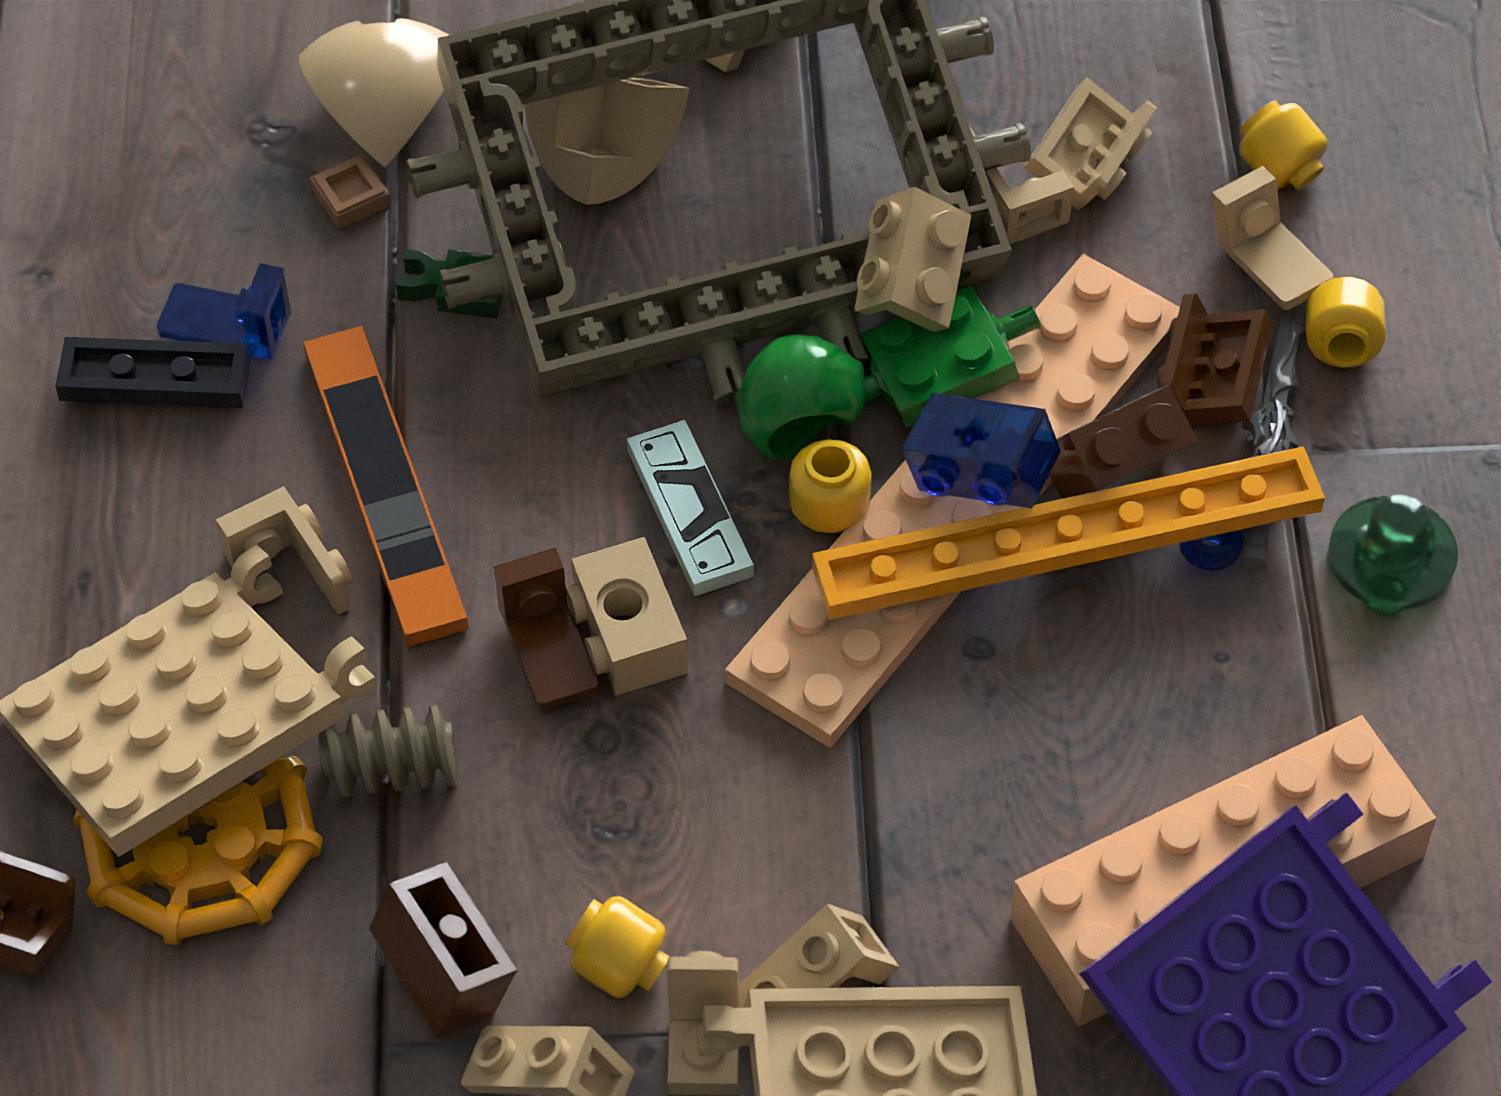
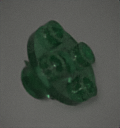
(1393, 553)

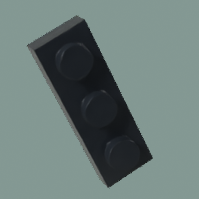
(153, 372)

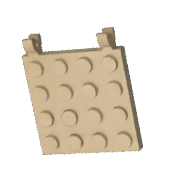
(179, 706)
(878, 1041)

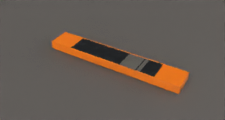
(385, 487)

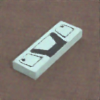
(690, 508)

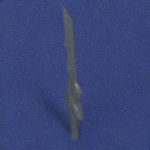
(1271, 424)

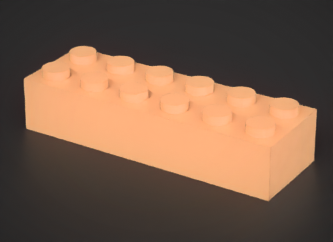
(1109, 888)

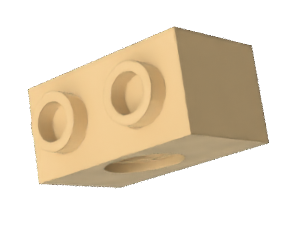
(627, 583)

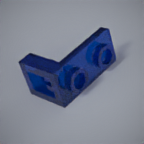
(250, 318)

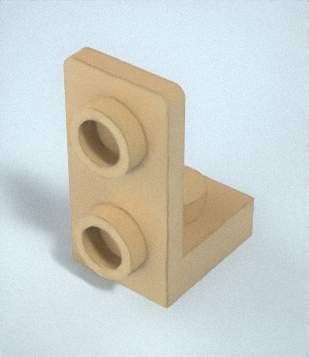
(1033, 205)
(1260, 244)
(278, 523)
(823, 955)
(694, 982)
(546, 1063)

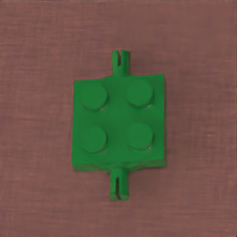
(955, 361)

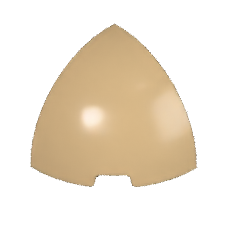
(376, 80)
(605, 136)

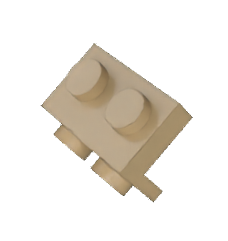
(1091, 142)
(913, 259)

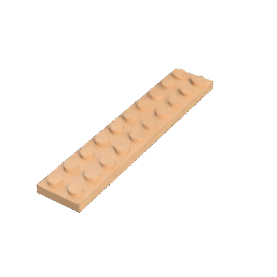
(1079, 365)

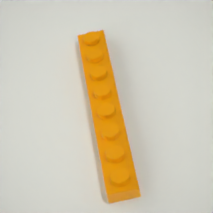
(1066, 532)

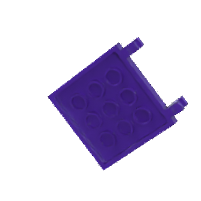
(1279, 977)

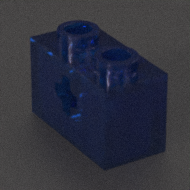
(981, 450)

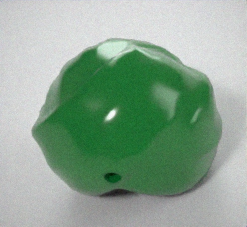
(796, 391)

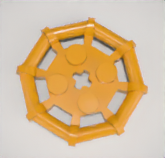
(213, 867)

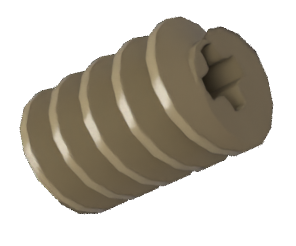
(388, 751)

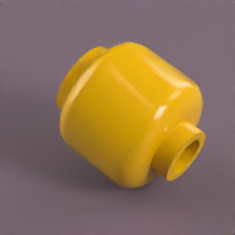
(1284, 143)
(1345, 322)
(830, 486)
(617, 947)

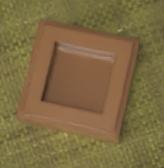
(350, 191)

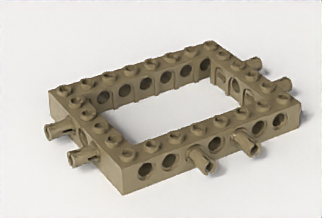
(600, 42)

